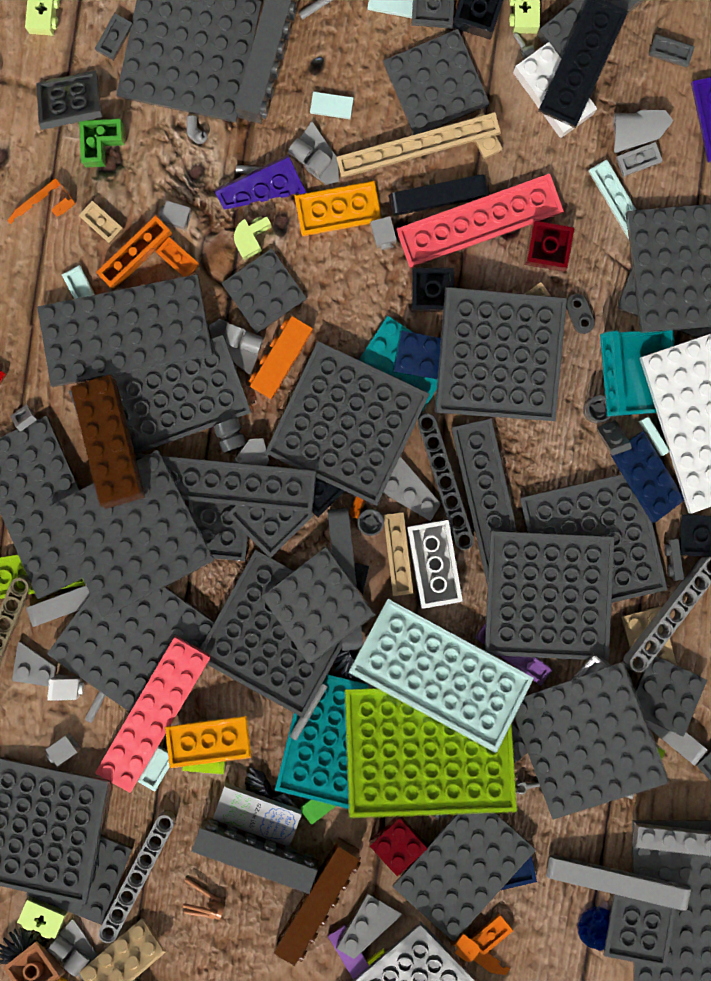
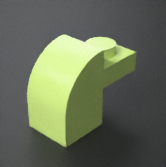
(245, 236)

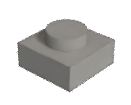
(23, 418)

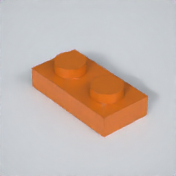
(177, 258)
(492, 934)

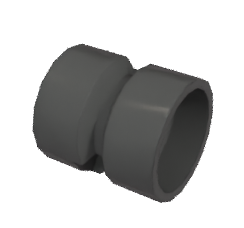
(595, 409)
(230, 436)
(370, 522)

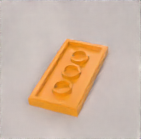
(337, 208)
(208, 741)

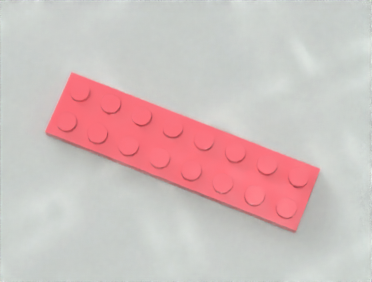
(479, 220)
(152, 712)

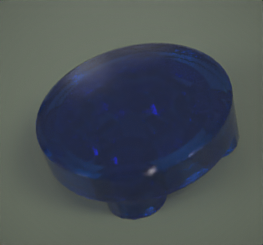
(593, 927)

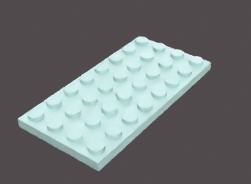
(441, 675)

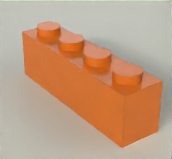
(134, 253)
(281, 358)

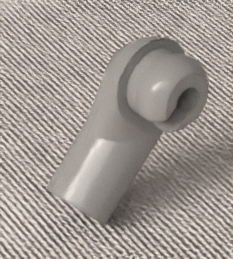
(193, 132)

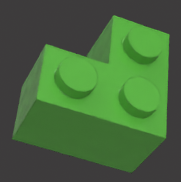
(97, 135)

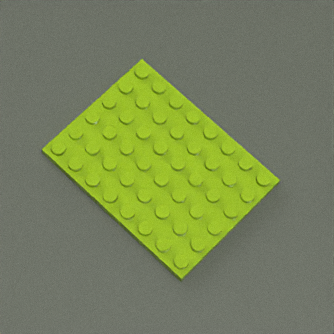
(417, 766)

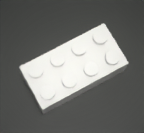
(536, 75)
(434, 564)

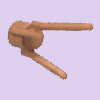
(213, 909)

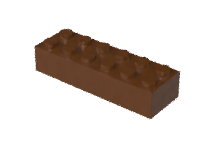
(107, 442)
(314, 907)

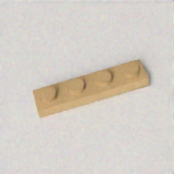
(398, 554)

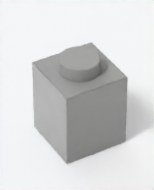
(175, 215)
(383, 233)
(62, 749)

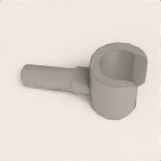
(525, 50)
(524, 786)

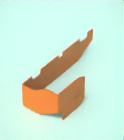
(64, 205)
(469, 951)

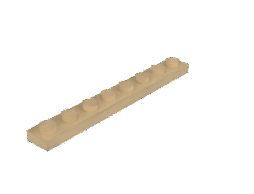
(418, 145)

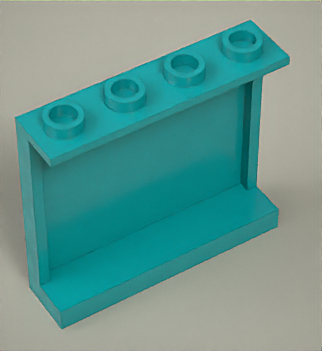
(623, 373)

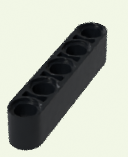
(438, 195)

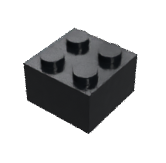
(477, 17)
(429, 288)

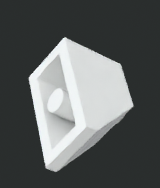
(65, 687)

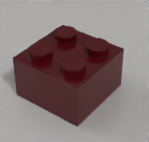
(549, 246)
(398, 845)

